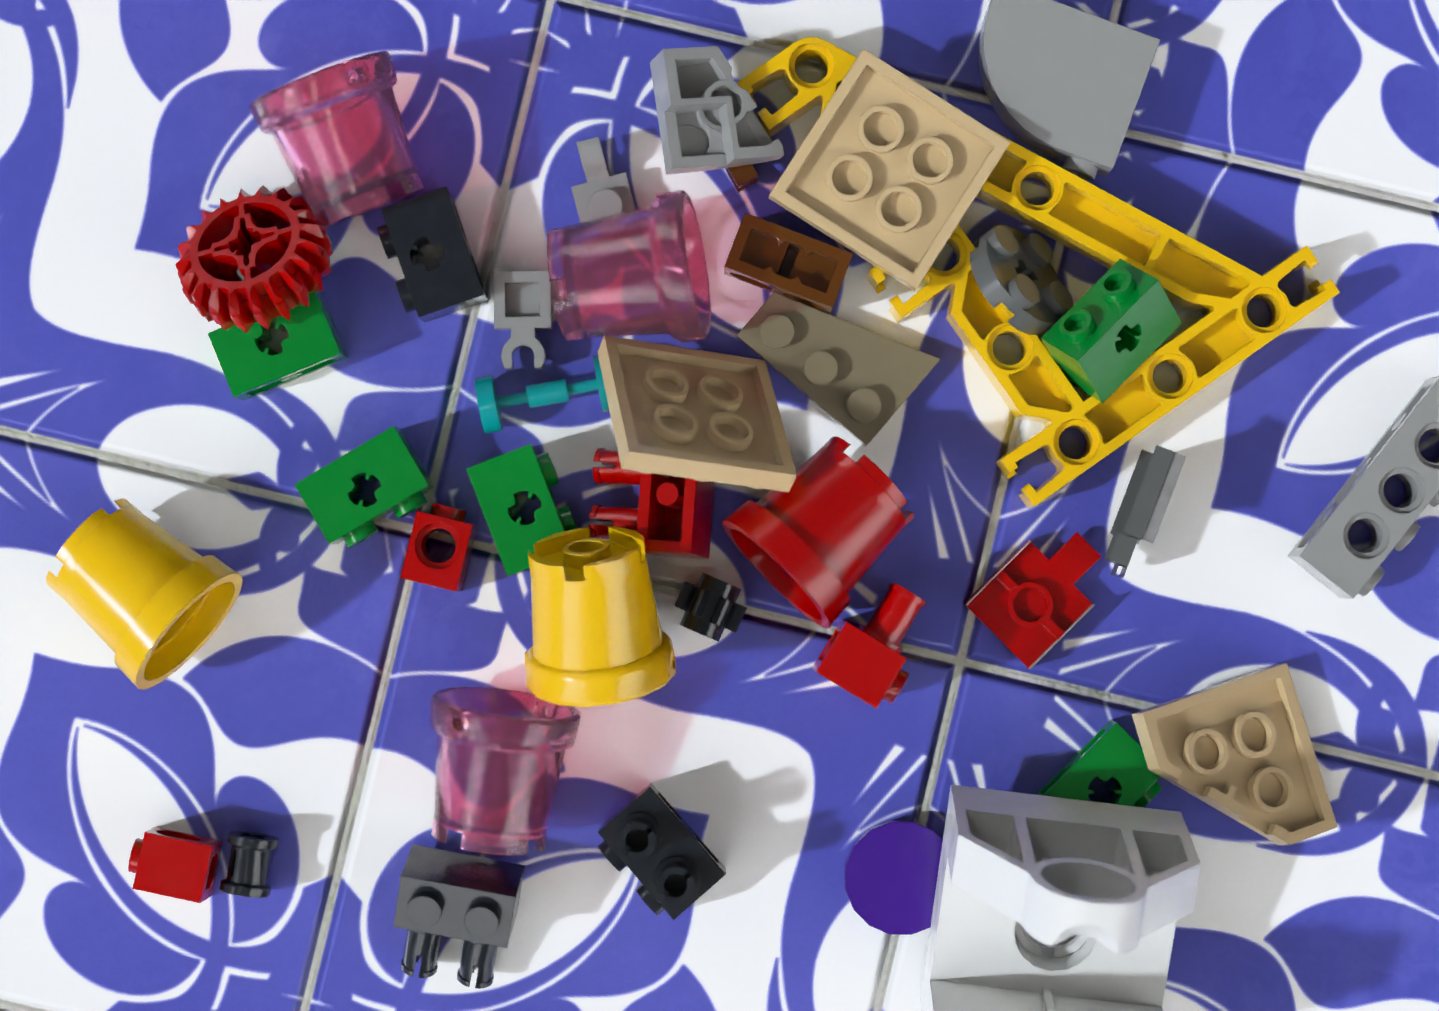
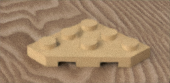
(1243, 754)

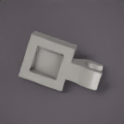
(602, 193)

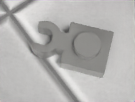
(523, 307)

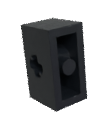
(433, 221)

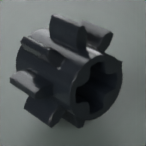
(710, 606)

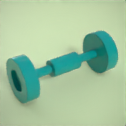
(536, 395)

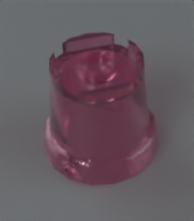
(342, 137)
(633, 273)
(498, 766)

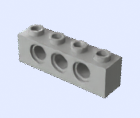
(1325, 545)

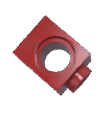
(417, 562)
(175, 864)

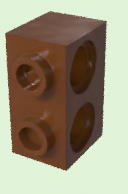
(787, 263)

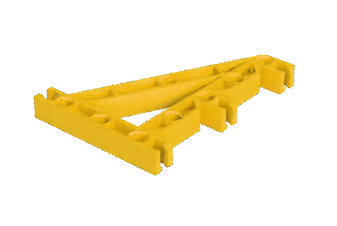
(1104, 232)

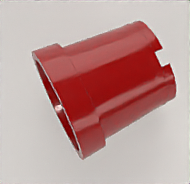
(822, 531)

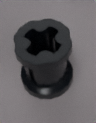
(249, 864)

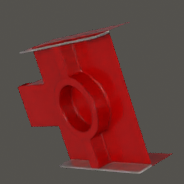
(1034, 598)

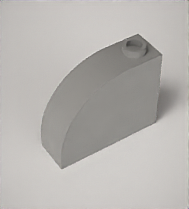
(1063, 79)

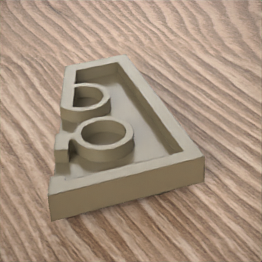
(837, 364)

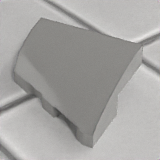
(705, 114)

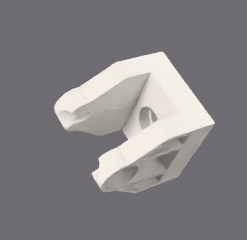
(1059, 872)

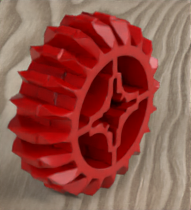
(254, 259)

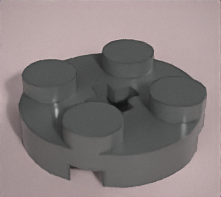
(1020, 275)

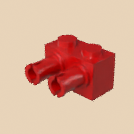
(670, 514)
(869, 657)

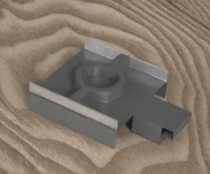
(1143, 504)

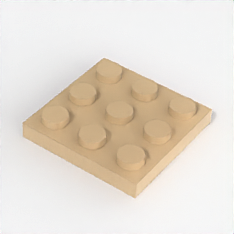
(889, 170)
(695, 414)

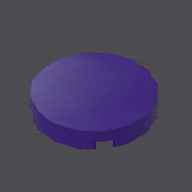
(894, 876)

